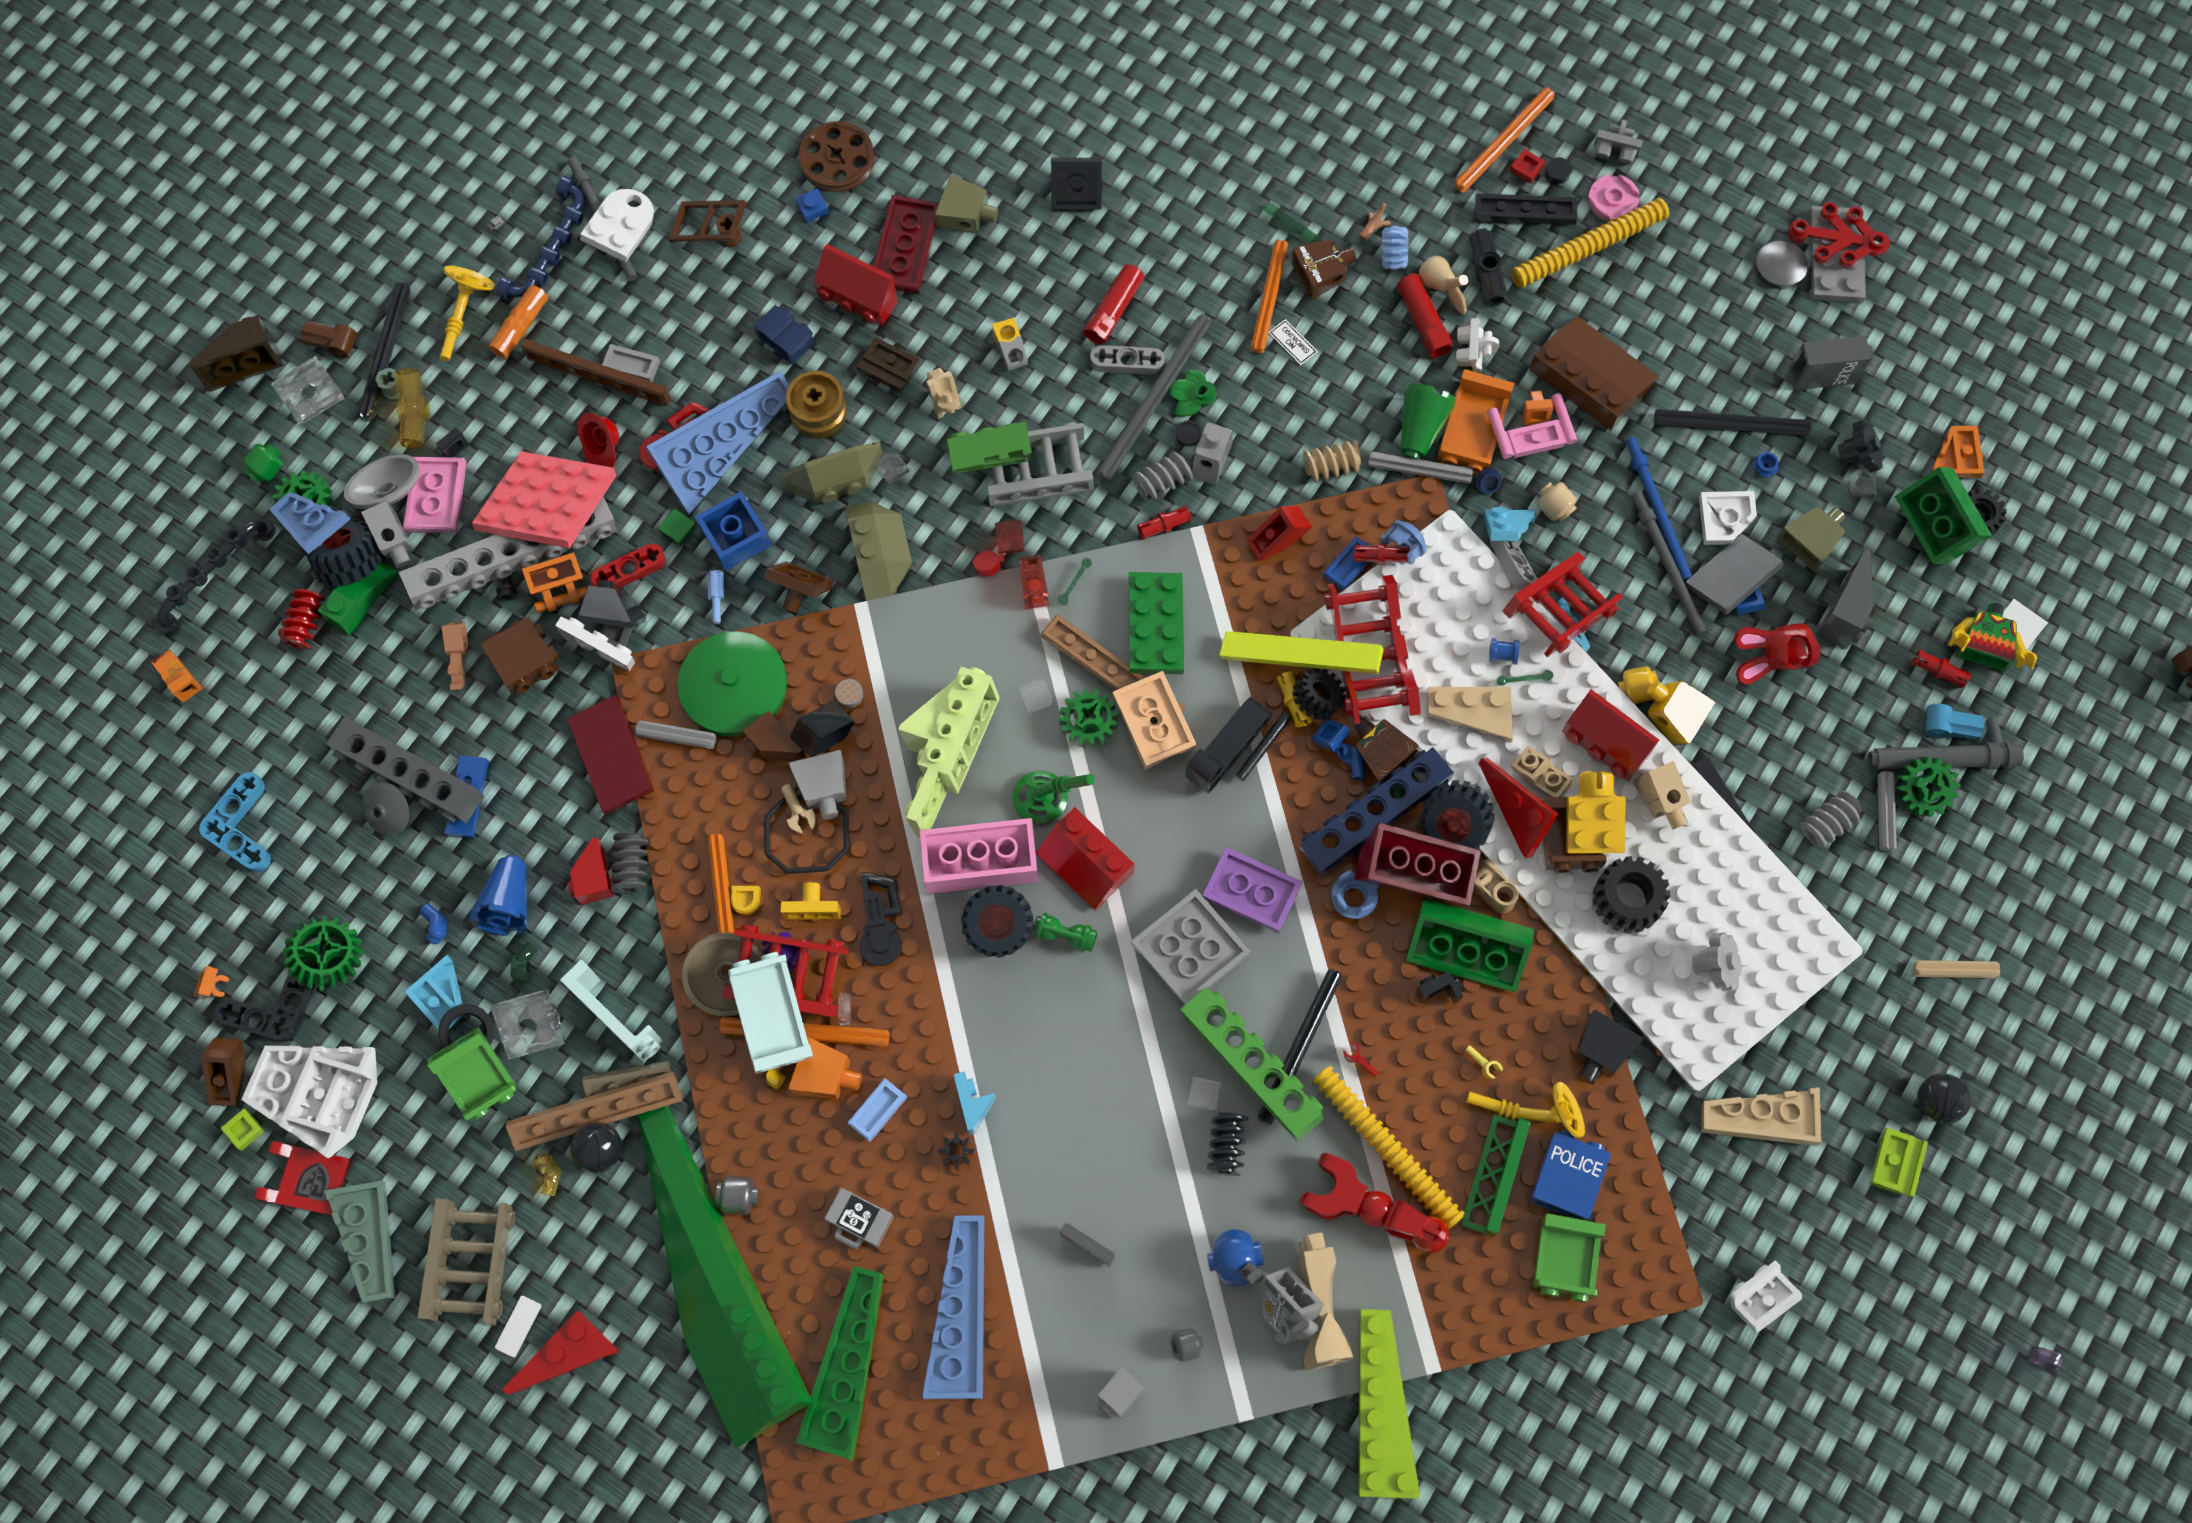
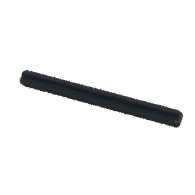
(384, 350)
(1732, 422)
(1306, 1032)

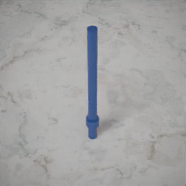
(1641, 465)

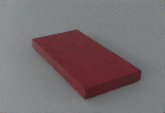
(906, 241)
(610, 754)

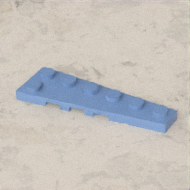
(958, 1337)

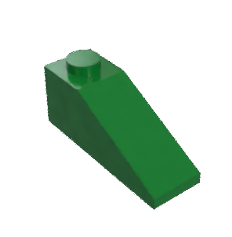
(350, 603)

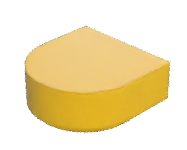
(745, 899)

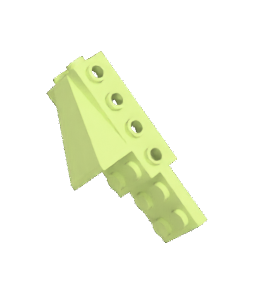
(946, 740)

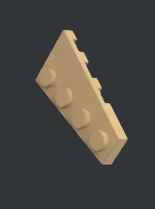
(1778, 1117)

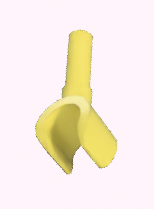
(1484, 1063)

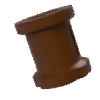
(724, 225)

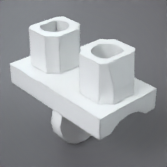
(1478, 343)

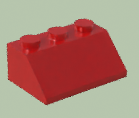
(855, 285)
(1609, 736)
(1085, 859)

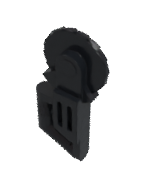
(880, 942)

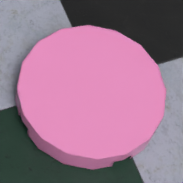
(1613, 197)

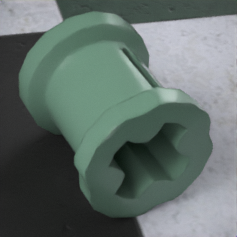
(387, 382)

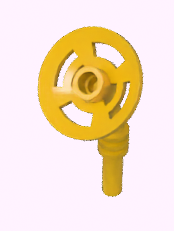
(468, 282)
(1563, 1112)

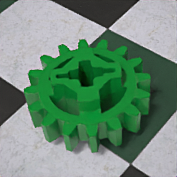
(307, 486)
(1094, 707)
(1923, 796)

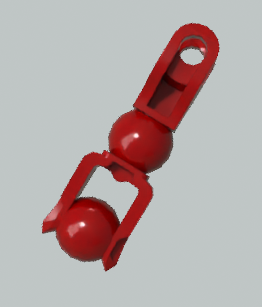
(1374, 1208)

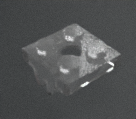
(293, 383)
(533, 1006)

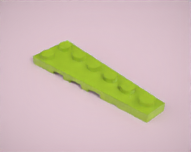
(1385, 1441)

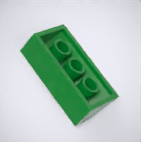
(1470, 945)

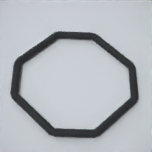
(804, 869)

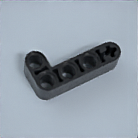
(1212, 764)

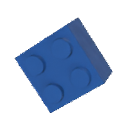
(733, 531)

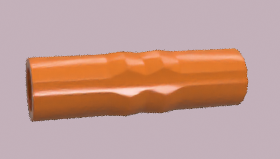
(518, 322)

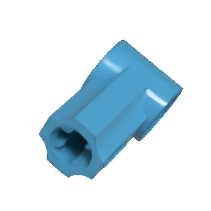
(1944, 722)

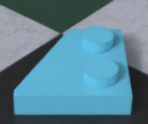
(1507, 524)

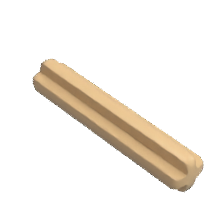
(1958, 969)

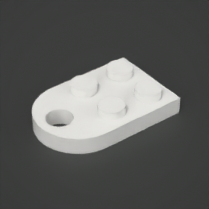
(617, 226)

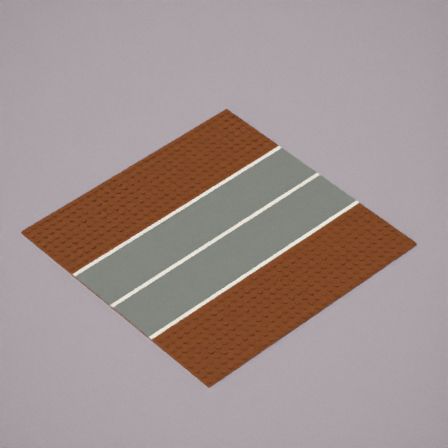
(1095, 1045)

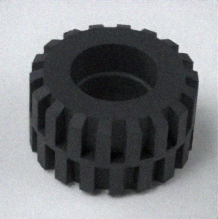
(1646, 879)

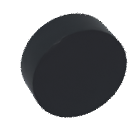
(1558, 170)

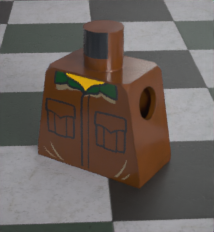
(1384, 747)

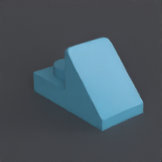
(973, 1109)

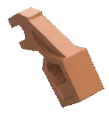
(456, 648)

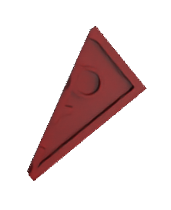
(1523, 811)
(572, 1347)

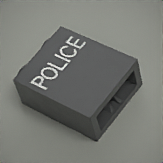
(1830, 362)

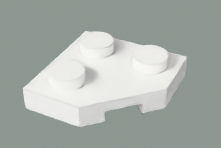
(1725, 515)

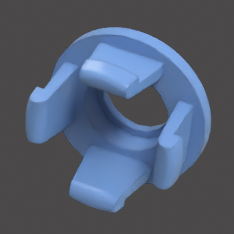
(1406, 535)
(1346, 882)

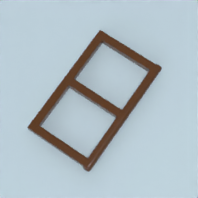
(711, 205)

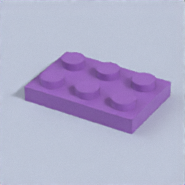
(1252, 890)

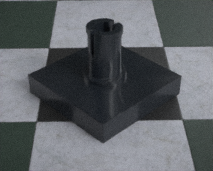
(1076, 183)

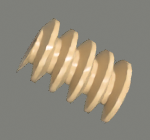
(1332, 460)

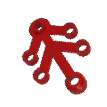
(1841, 235)

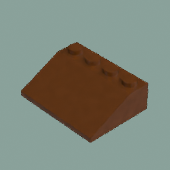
(1592, 372)

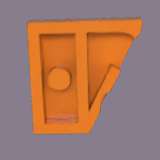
(1962, 452)

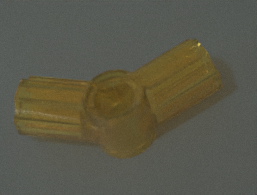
(411, 408)

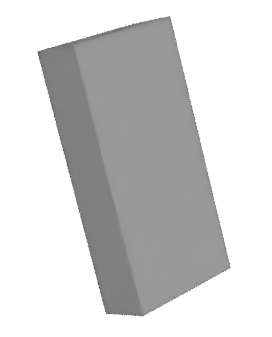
(632, 362)

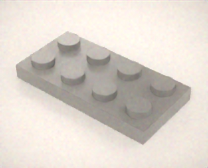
(1830, 279)

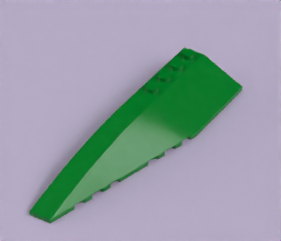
(715, 1293)

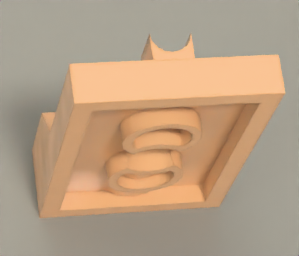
(1155, 699)

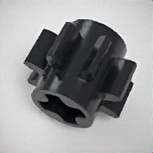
(957, 1143)

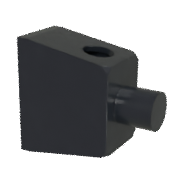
(1604, 1046)

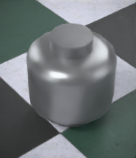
(737, 1195)

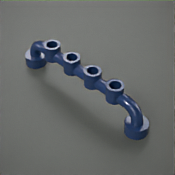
(549, 254)

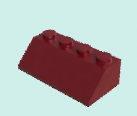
(1418, 865)

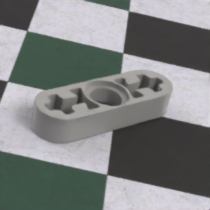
(1135, 352)
(1514, 563)

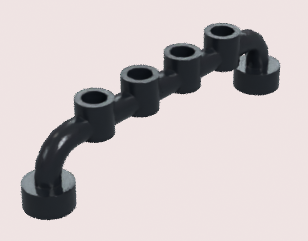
(165, 621)

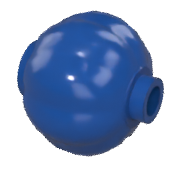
(1231, 1253)

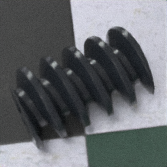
(1226, 1143)

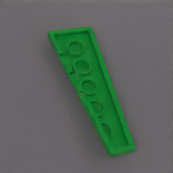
(839, 1390)

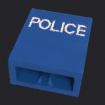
(1570, 1176)

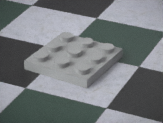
(1190, 947)

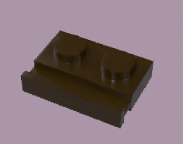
(888, 365)

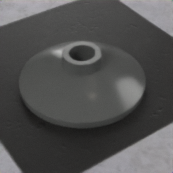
(385, 809)

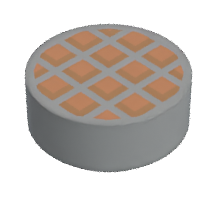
(849, 693)

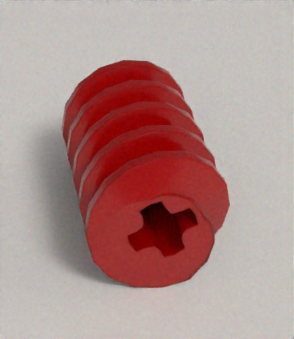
(299, 618)

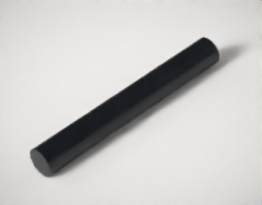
(1263, 746)

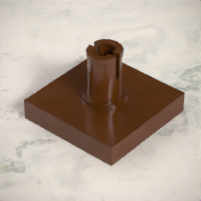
(799, 582)

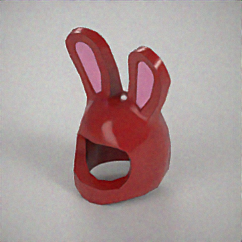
(1782, 651)

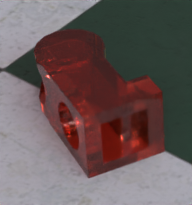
(1033, 582)

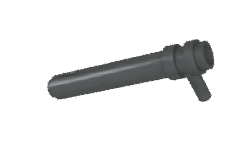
(1989, 755)

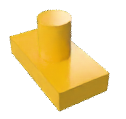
(811, 907)

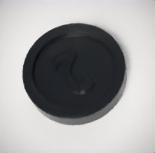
(1188, 433)

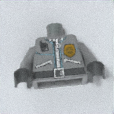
(1286, 1303)

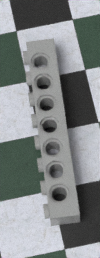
(493, 550)

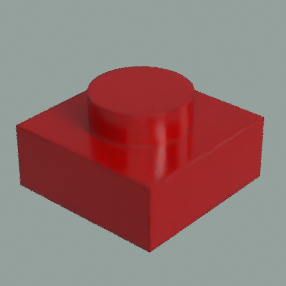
(1527, 166)

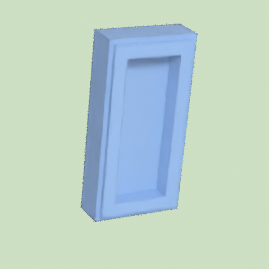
(877, 1110)

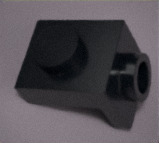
(1435, 985)

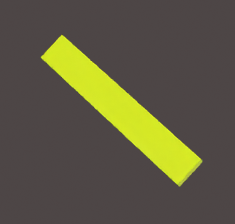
(1302, 652)

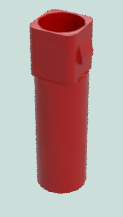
(1113, 304)
(1425, 316)

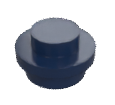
(1488, 481)

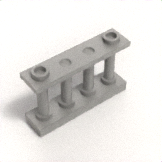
(1053, 483)

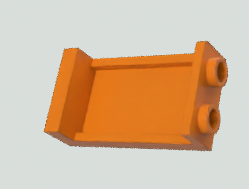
(1469, 433)

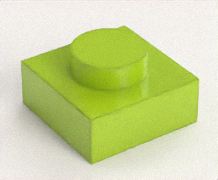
(242, 1129)

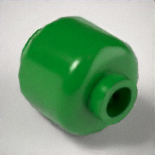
(262, 462)

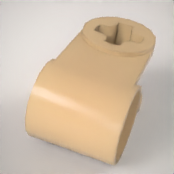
(1490, 883)

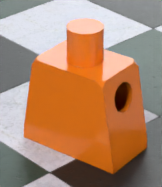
(823, 1073)

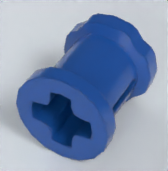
(1504, 651)

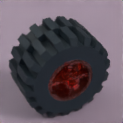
(345, 555)
(1458, 814)
(997, 921)

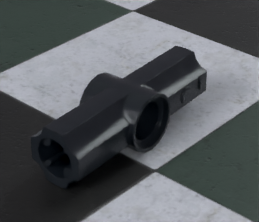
(1486, 255)

